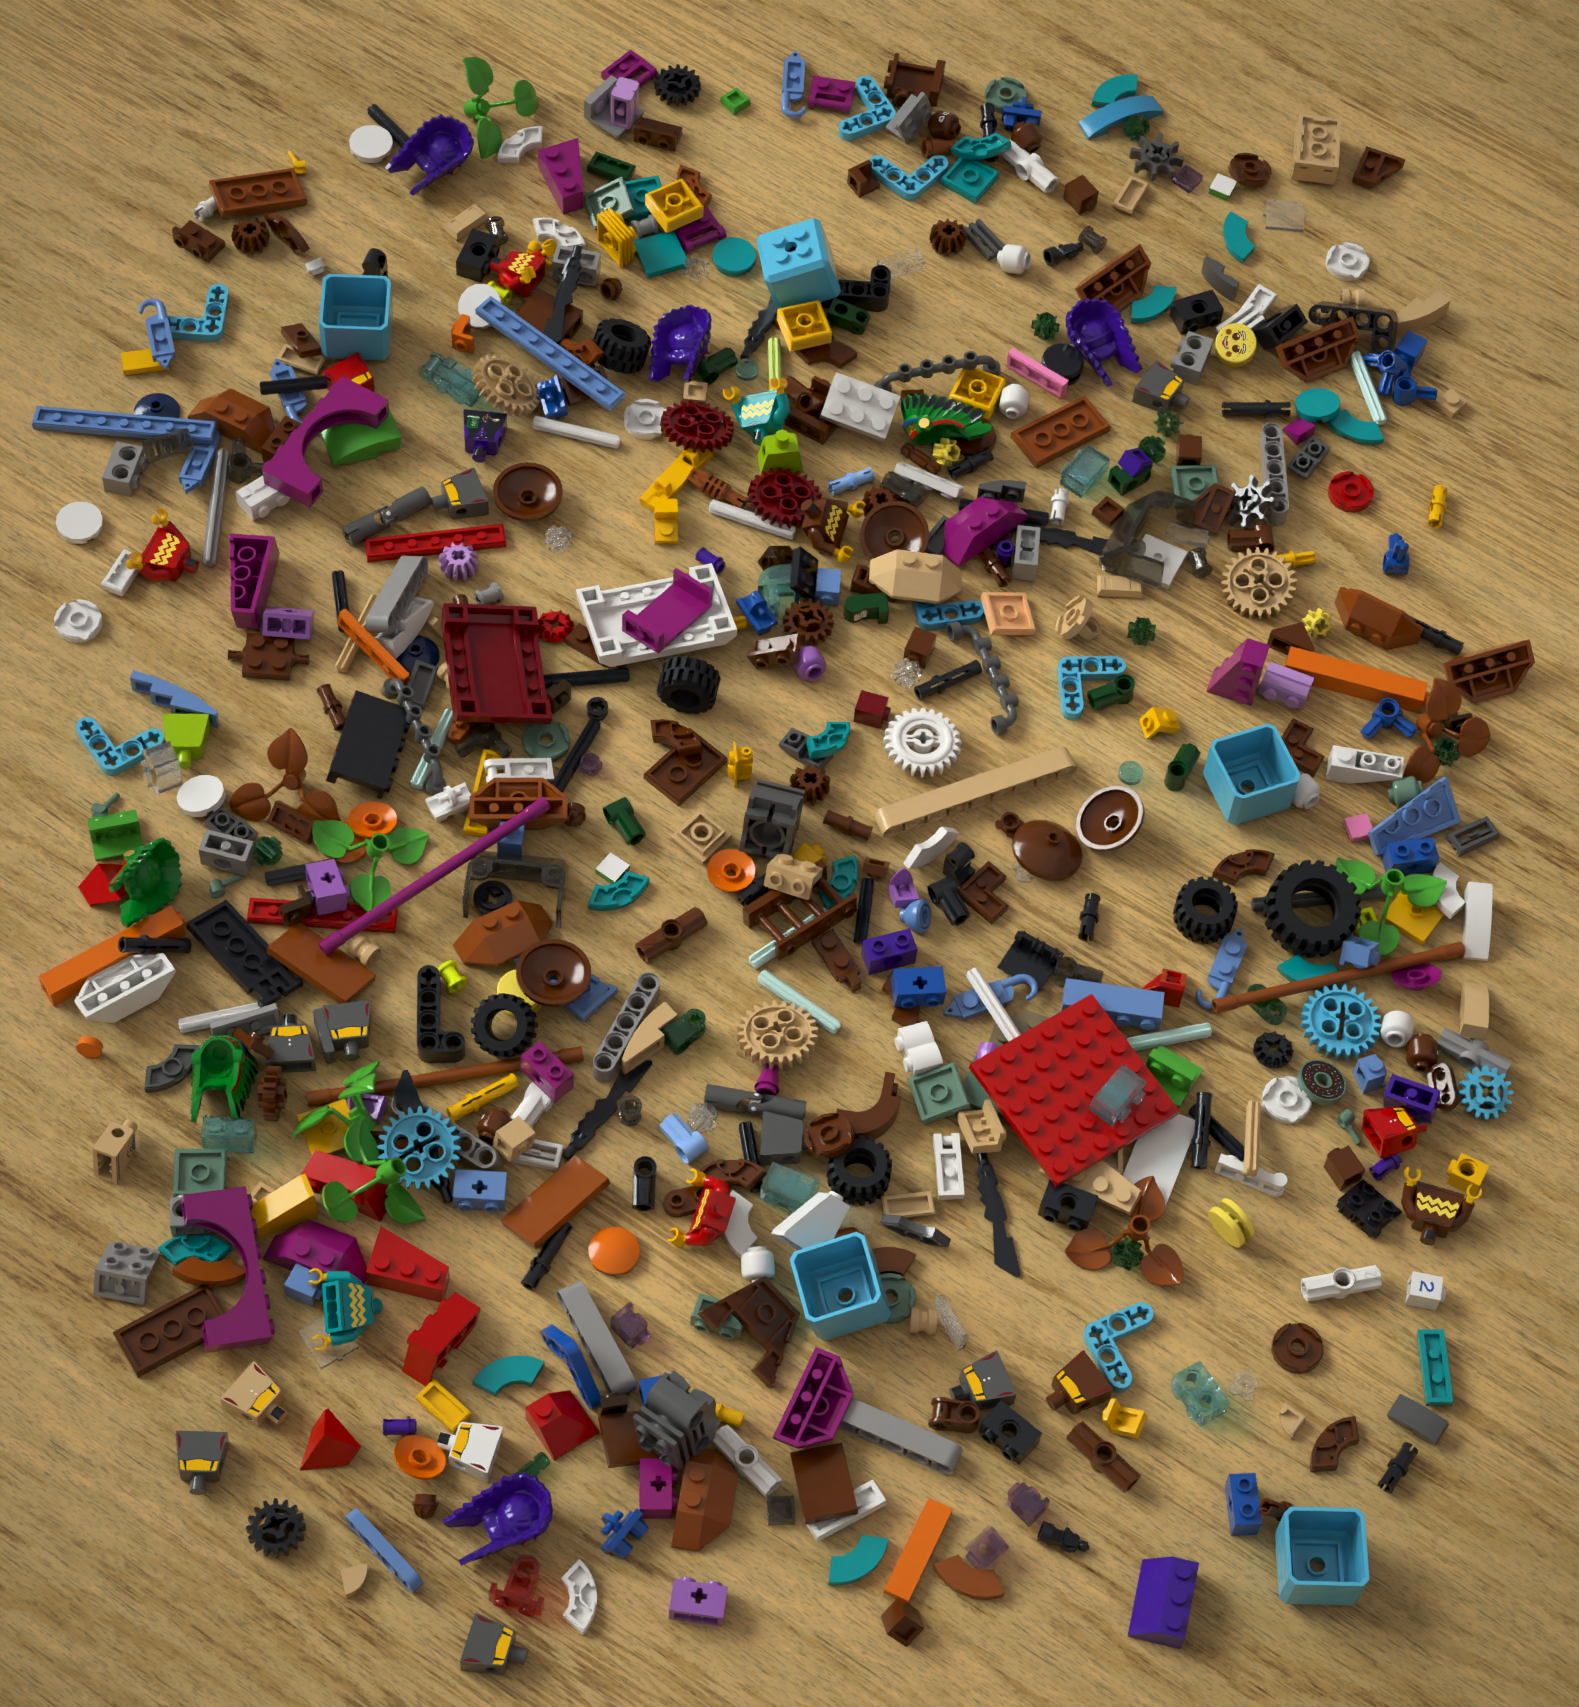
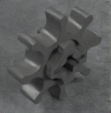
(1156, 157)
(1250, 503)

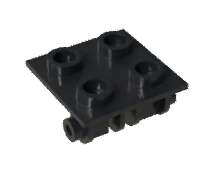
(1030, 957)
(1369, 1207)

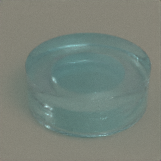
(747, 369)
(1130, 773)

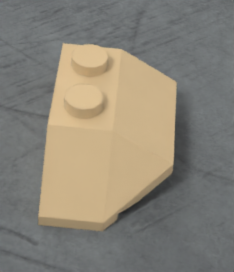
(915, 576)

